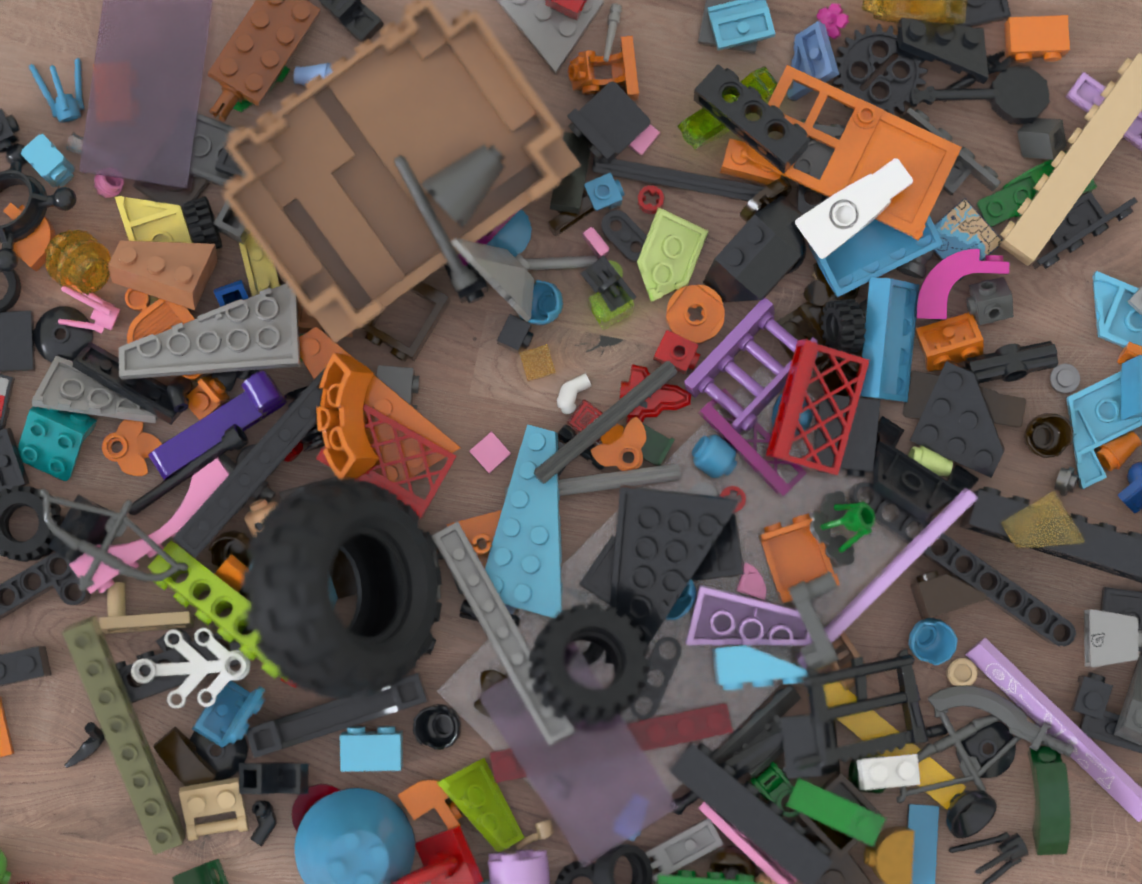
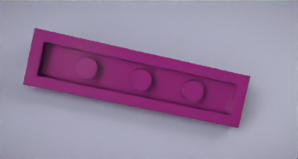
(748, 453)

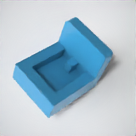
(604, 192)

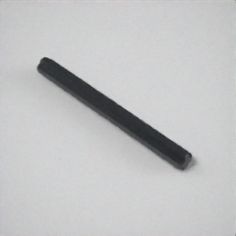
(676, 179)

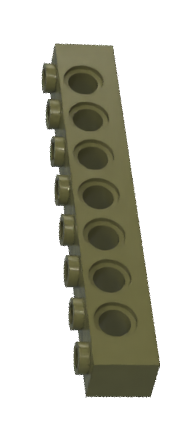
(124, 734)

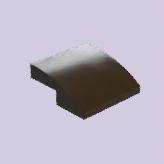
(805, 324)

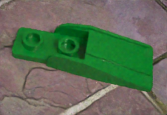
(1005, 203)

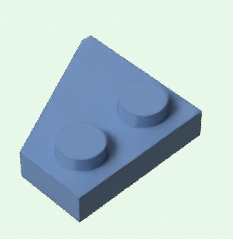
(813, 57)

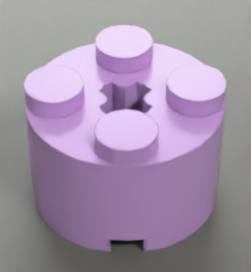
(519, 868)

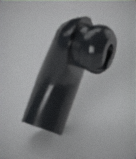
(177, 391)
(266, 821)

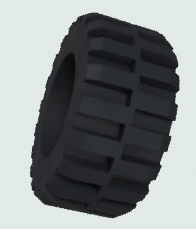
(608, 632)

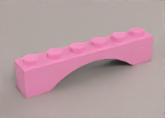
(200, 489)

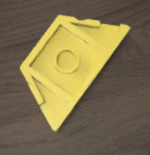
(153, 222)

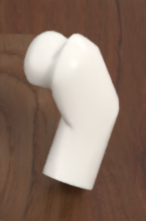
(569, 392)

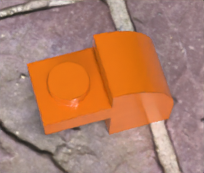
(32, 247)
(427, 795)

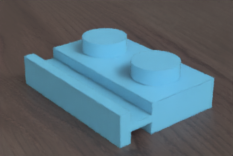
(740, 23)

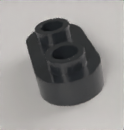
(626, 236)

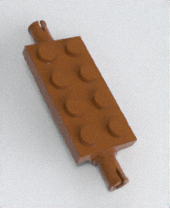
(260, 51)

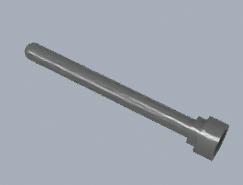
(461, 274)

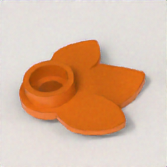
(619, 441)
(135, 447)

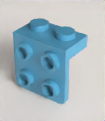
(227, 717)

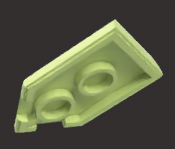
(669, 253)

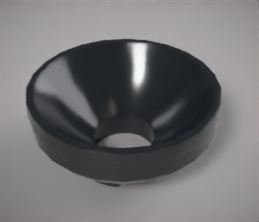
(970, 813)

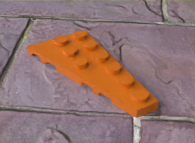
(316, 351)

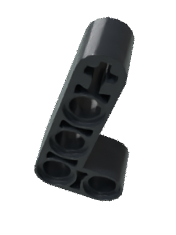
(49, 580)

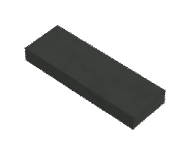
(569, 192)

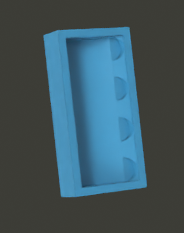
(872, 254)
(889, 338)

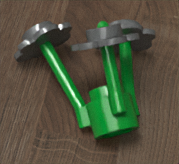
(838, 512)

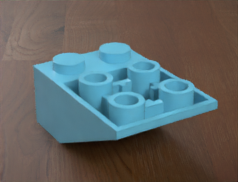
(744, 664)

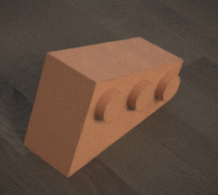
(164, 269)

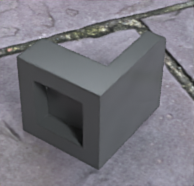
(1042, 138)

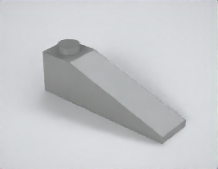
(503, 272)

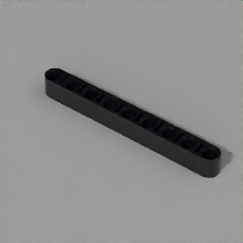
(976, 568)

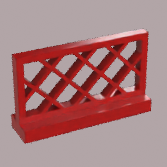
(793, 399)
(418, 504)

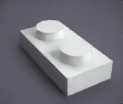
(888, 772)

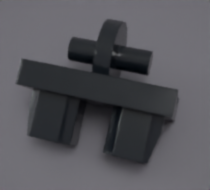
(605, 280)

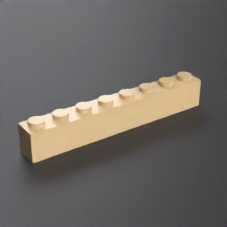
(1077, 166)

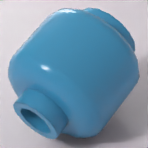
(714, 456)

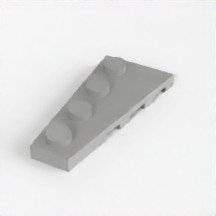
(74, 391)

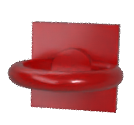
(444, 860)

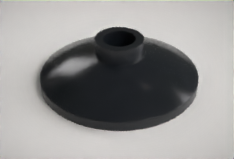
(47, 328)
(998, 736)
(228, 761)

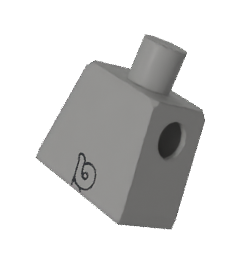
(1110, 638)

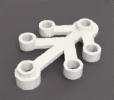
(197, 667)

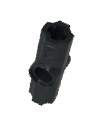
(1013, 361)

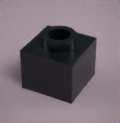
(515, 334)

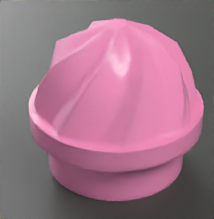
(108, 186)

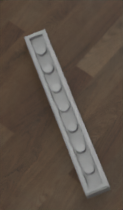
(498, 627)

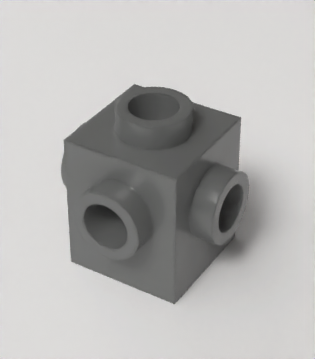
(990, 301)

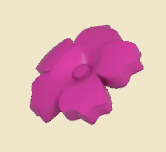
(833, 19)

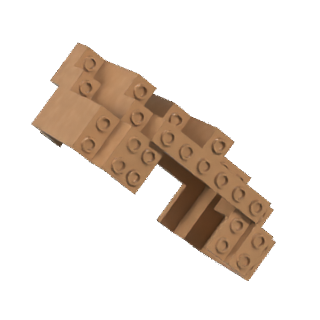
(325, 173)

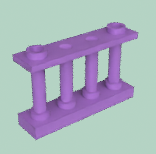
(723, 360)

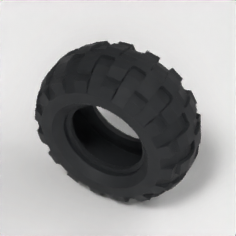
(293, 595)

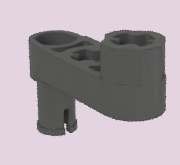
(821, 651)

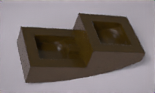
(182, 760)

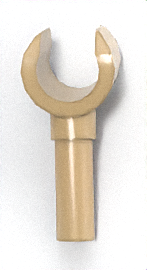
(544, 830)

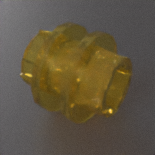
(78, 261)

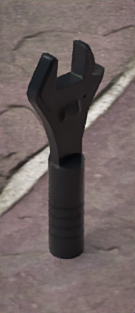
(994, 66)

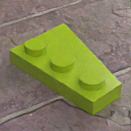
(483, 803)

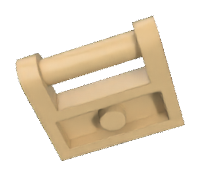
(213, 799)

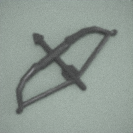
(115, 527)
(968, 765)

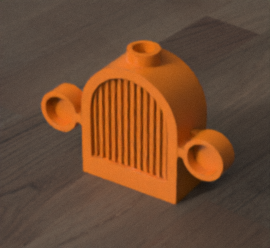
(155, 317)

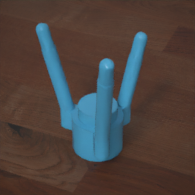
(66, 107)

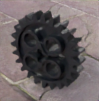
(860, 54)

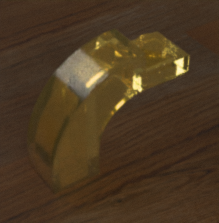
(928, 10)

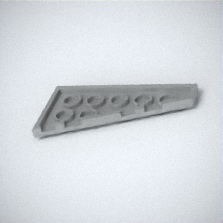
(549, 30)
(234, 337)

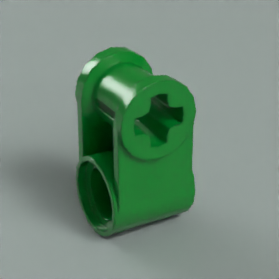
(776, 788)

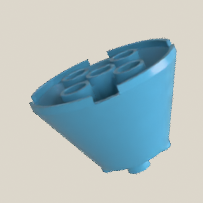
(354, 840)

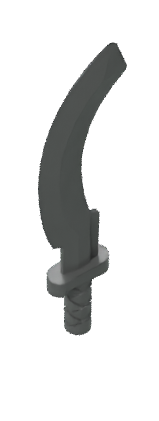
(1001, 709)

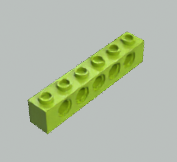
(209, 609)

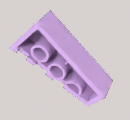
(741, 620)

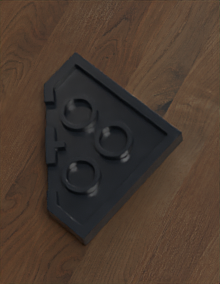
(960, 422)

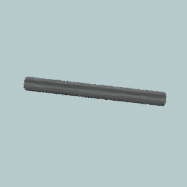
(605, 422)

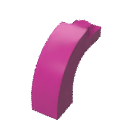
(938, 283)

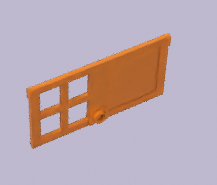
(866, 146)

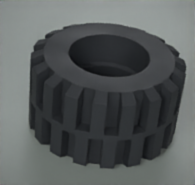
(39, 544)

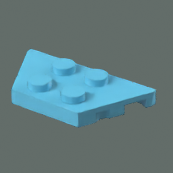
(1114, 316)

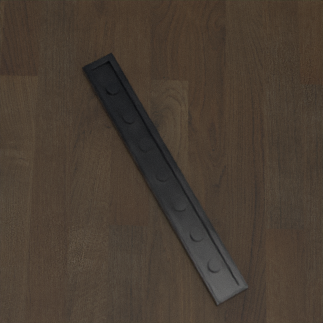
(251, 471)

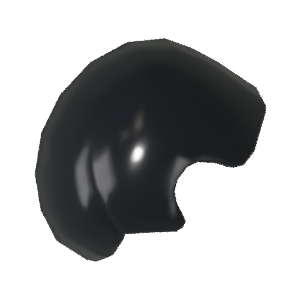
(437, 726)

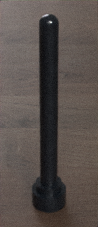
(233, 439)

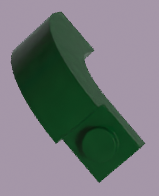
(1052, 801)

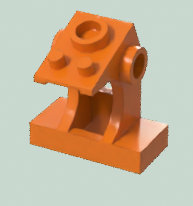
(622, 66)

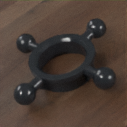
(35, 210)

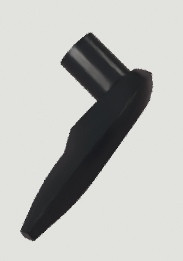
(89, 746)

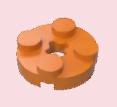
(712, 312)

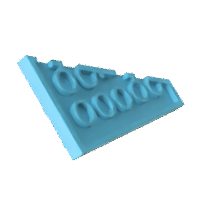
(527, 541)

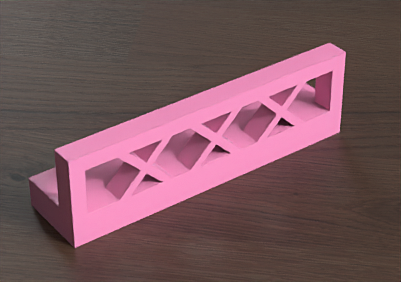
(756, 854)

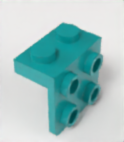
(54, 440)

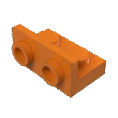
(951, 340)

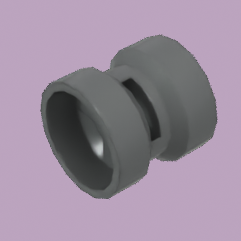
(916, 267)

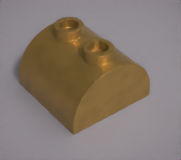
(892, 855)

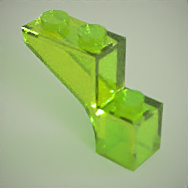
(704, 128)

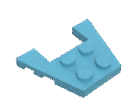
(1095, 421)

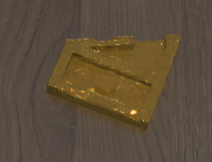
(1042, 525)

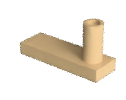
(120, 623)

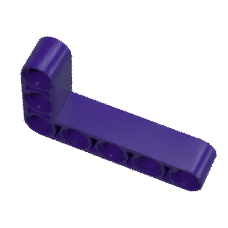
(246, 410)

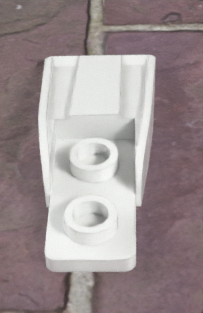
(852, 208)

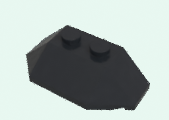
(758, 254)

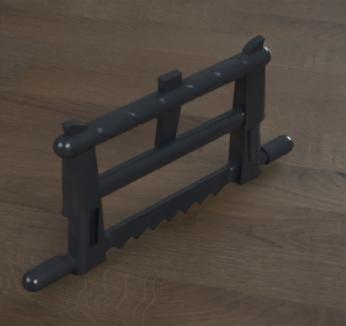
(822, 715)

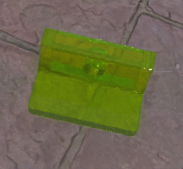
(604, 315)

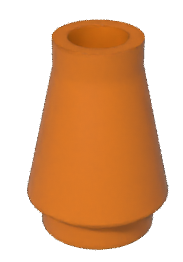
(1116, 452)

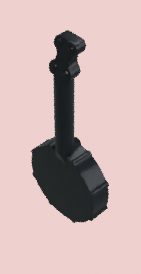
(1015, 95)

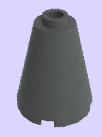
(465, 182)

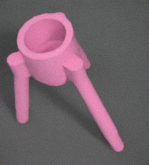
(104, 312)

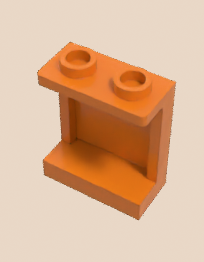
(794, 555)

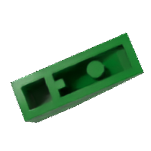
(835, 811)

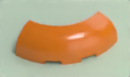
(342, 416)

